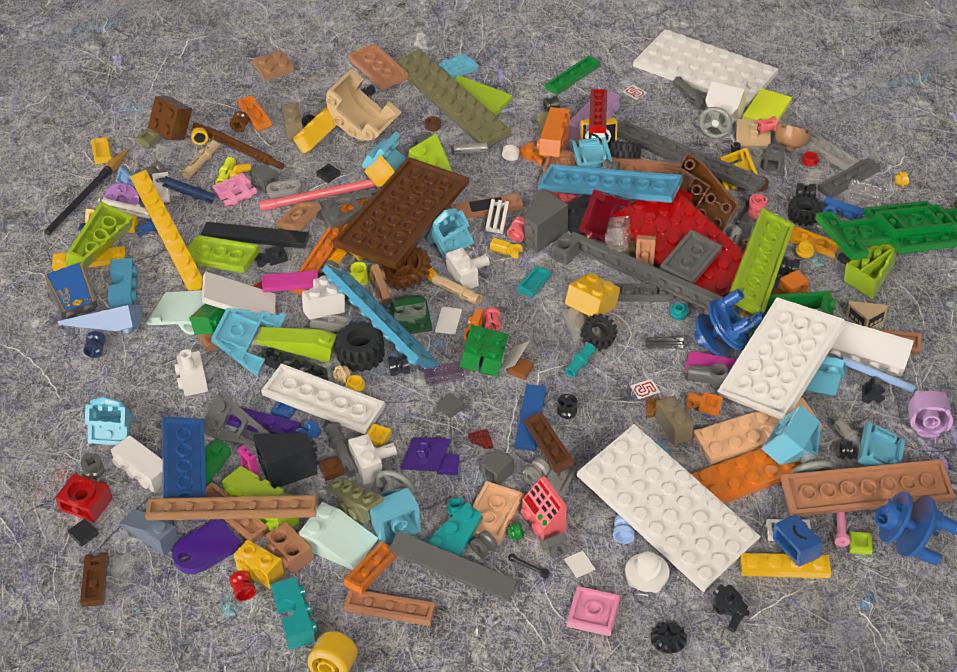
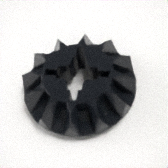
(660, 641)

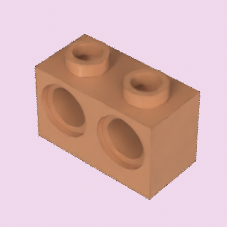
(285, 543)

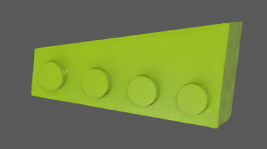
(98, 234)
(246, 483)

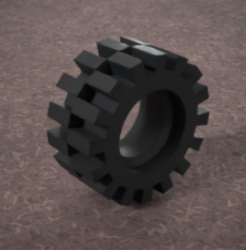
(625, 150)
(800, 203)
(603, 323)

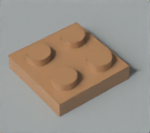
(273, 65)
(298, 216)

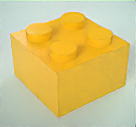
(592, 295)

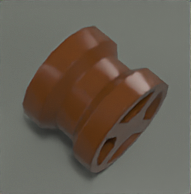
(239, 121)

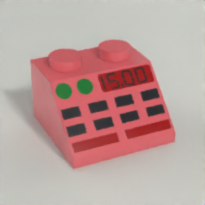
(544, 510)

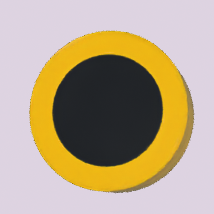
(199, 136)

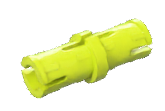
(228, 165)

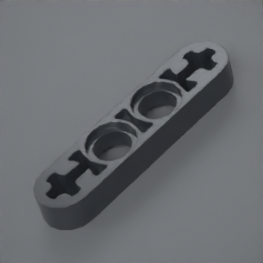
(275, 357)

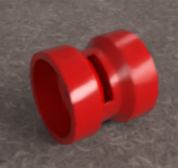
(242, 585)

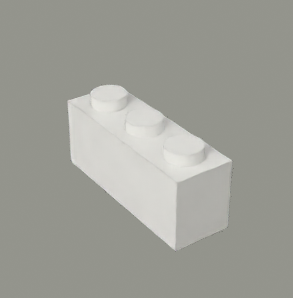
(138, 463)

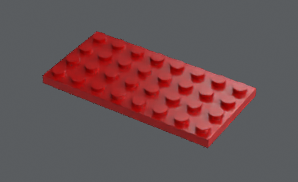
(671, 223)

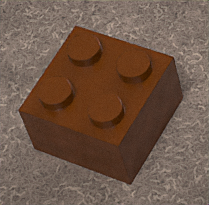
(170, 118)

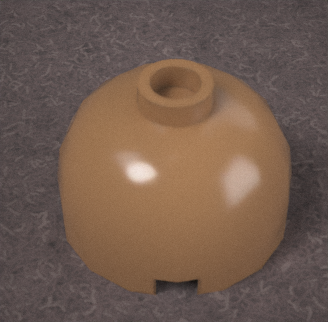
(791, 136)

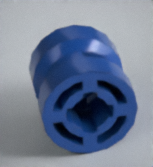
(311, 428)

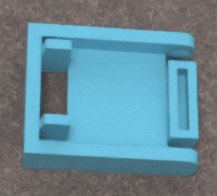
(590, 153)
(879, 446)

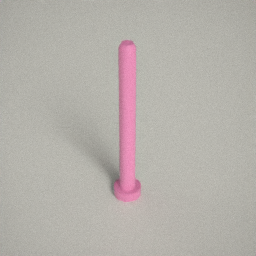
(841, 538)

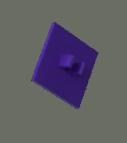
(425, 454)

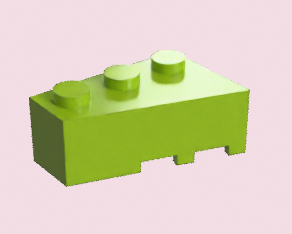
(430, 152)
(869, 273)

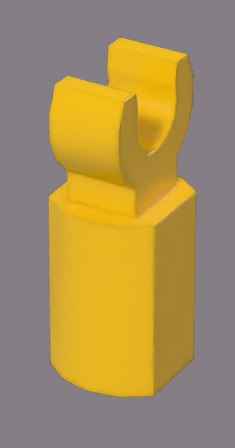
(505, 248)

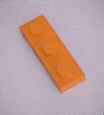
(256, 115)
(369, 568)

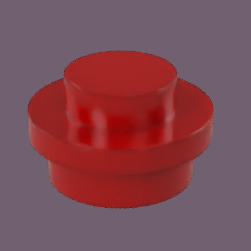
(810, 159)

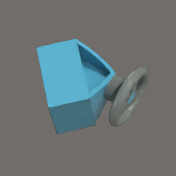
(795, 440)
(398, 510)

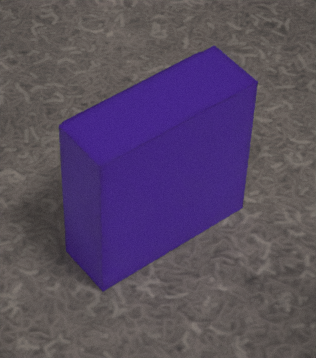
(450, 465)

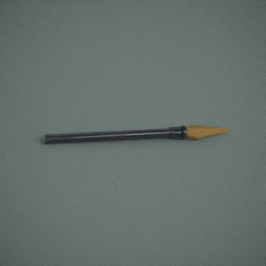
(112, 165)

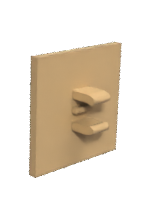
(748, 134)

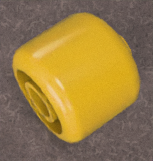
(332, 653)

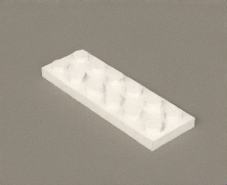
(323, 398)

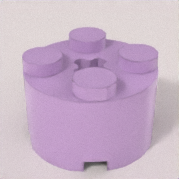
(930, 413)

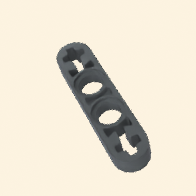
(639, 295)

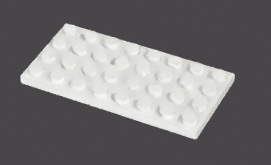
(702, 64)
(668, 507)

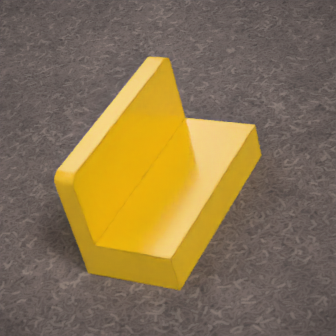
(379, 171)

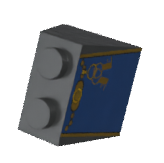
(71, 291)

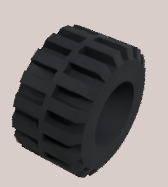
(360, 346)

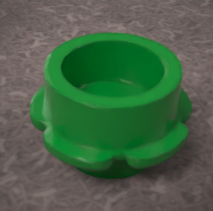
(515, 531)

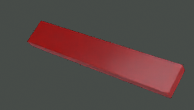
(598, 111)

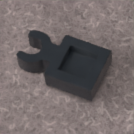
(272, 255)

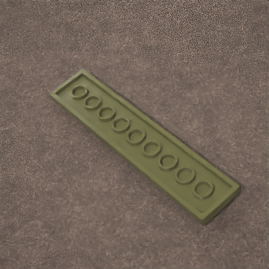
(453, 99)

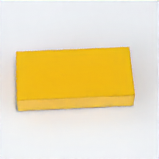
(101, 150)

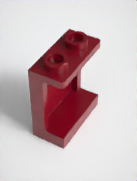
(599, 212)

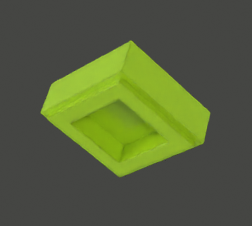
(860, 543)

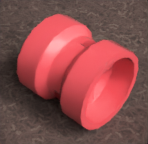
(756, 203)
(517, 229)

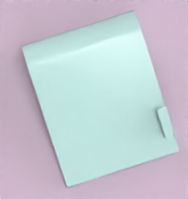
(176, 309)

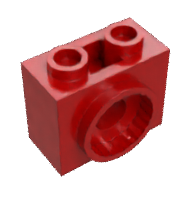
(84, 497)

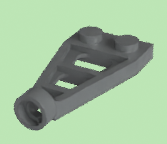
(334, 216)
(218, 417)

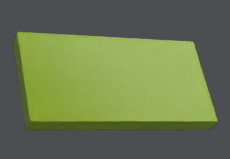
(490, 97)
(223, 253)

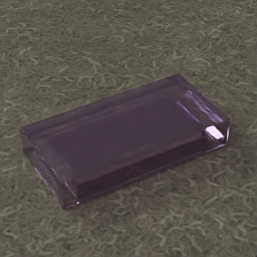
(443, 373)

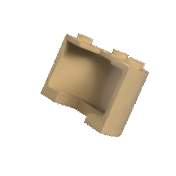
(356, 111)

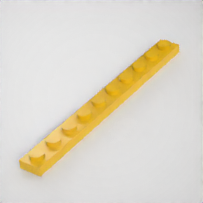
(167, 231)

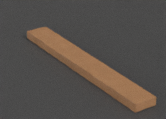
(232, 507)

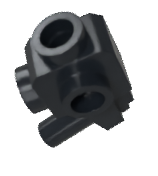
(730, 601)

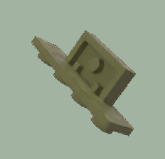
(354, 499)

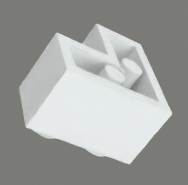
(322, 299)

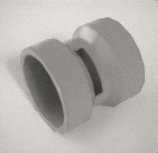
(536, 471)

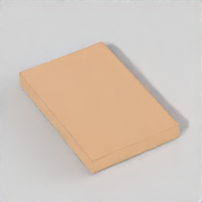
(498, 509)

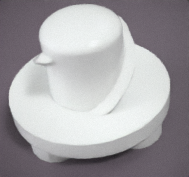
(647, 572)

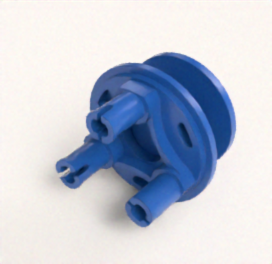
(724, 326)
(912, 525)

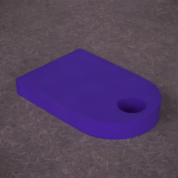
(205, 547)

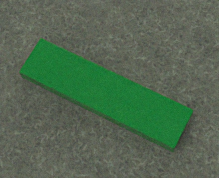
(572, 75)

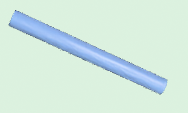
(883, 376)

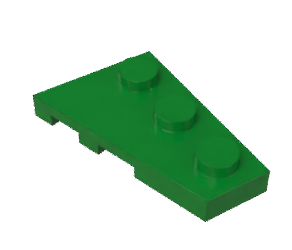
(215, 457)

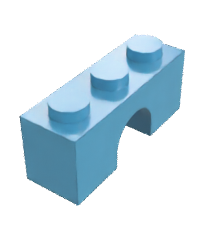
(124, 281)

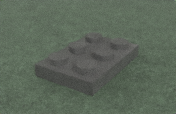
(691, 257)

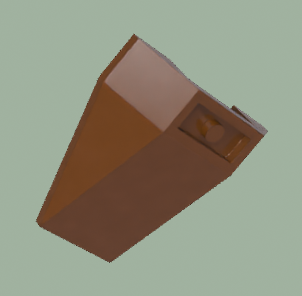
(707, 192)

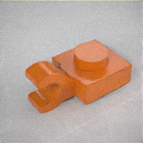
(476, 319)
(707, 403)

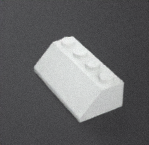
(873, 348)

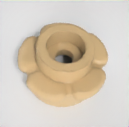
(341, 374)

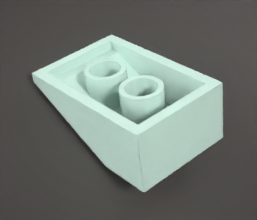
(338, 537)

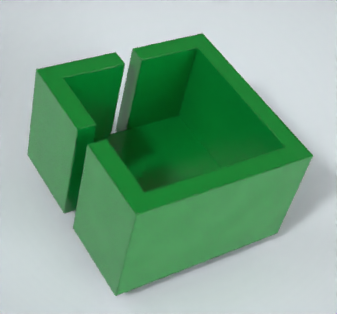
(486, 344)

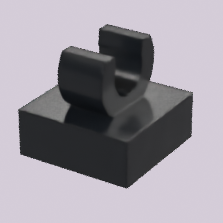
(872, 391)

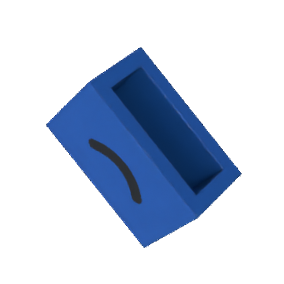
(797, 540)

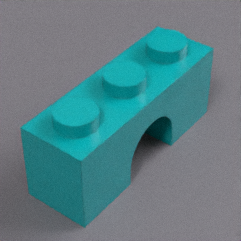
(289, 598)

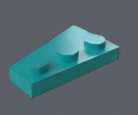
(457, 531)

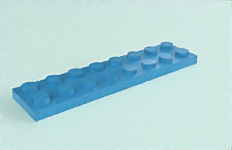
(624, 183)
(380, 317)

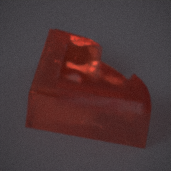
(481, 438)

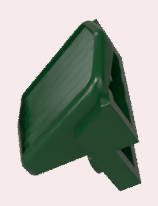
(412, 313)

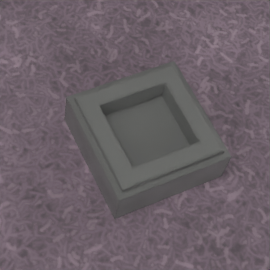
(450, 405)

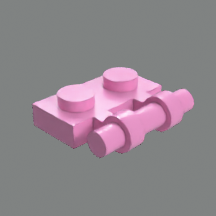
(232, 186)

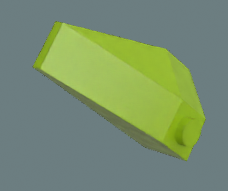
(306, 342)

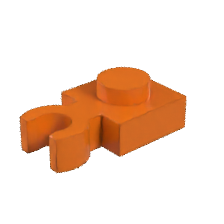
(531, 154)

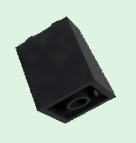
(286, 457)

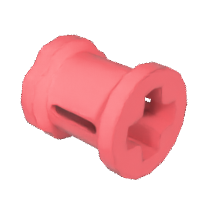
(767, 124)
(495, 319)

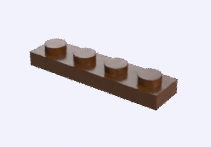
(548, 442)

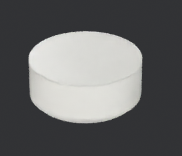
(510, 152)

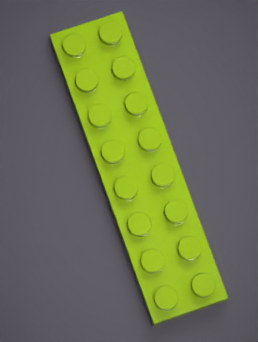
(762, 260)

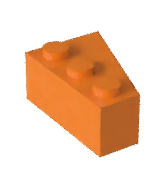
(555, 133)

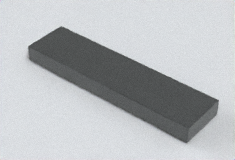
(841, 181)

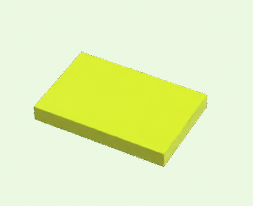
(767, 105)

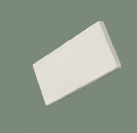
(235, 295)

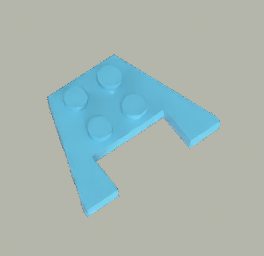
(238, 331)

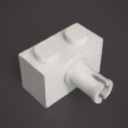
(464, 269)
(191, 373)
(368, 457)

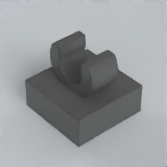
(555, 542)

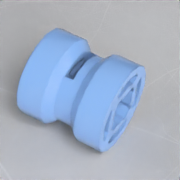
(623, 531)

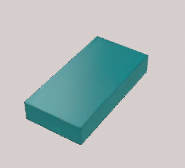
(534, 281)

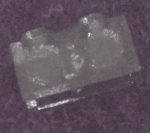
(864, 194)
(618, 233)

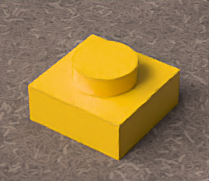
(379, 435)

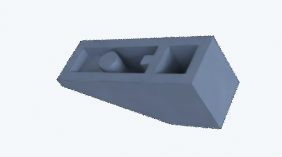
(155, 533)

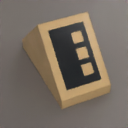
(866, 313)

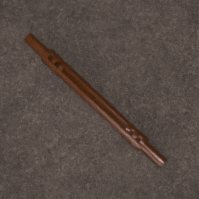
(240, 146)

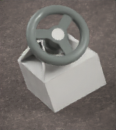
(724, 106)

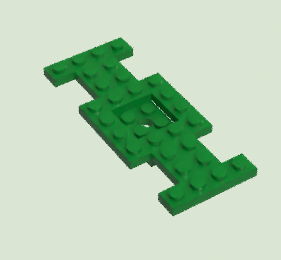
(893, 225)

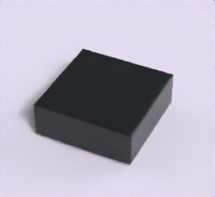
(328, 173)
(83, 532)

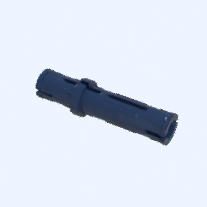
(190, 190)

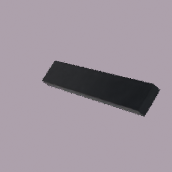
(256, 235)

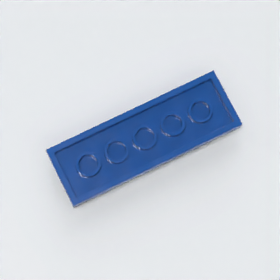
(183, 458)

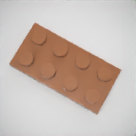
(378, 66)

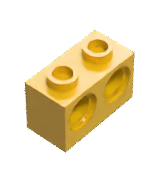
(260, 563)

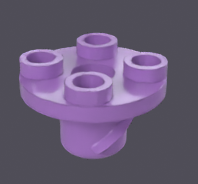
(123, 192)

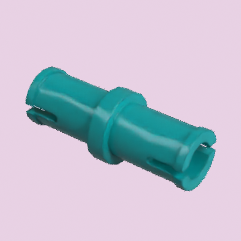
(580, 360)

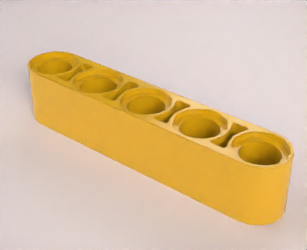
(314, 131)

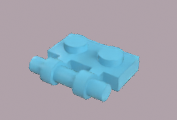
(458, 65)

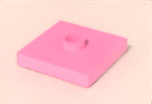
(593, 611)

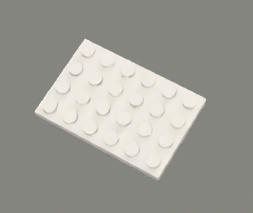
(781, 358)

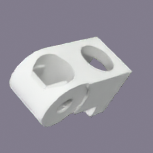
(162, 191)

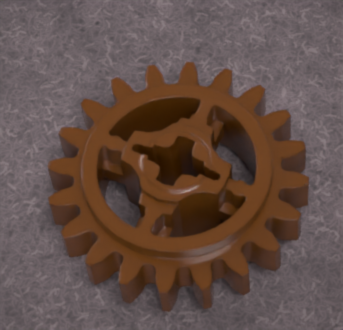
(408, 272)

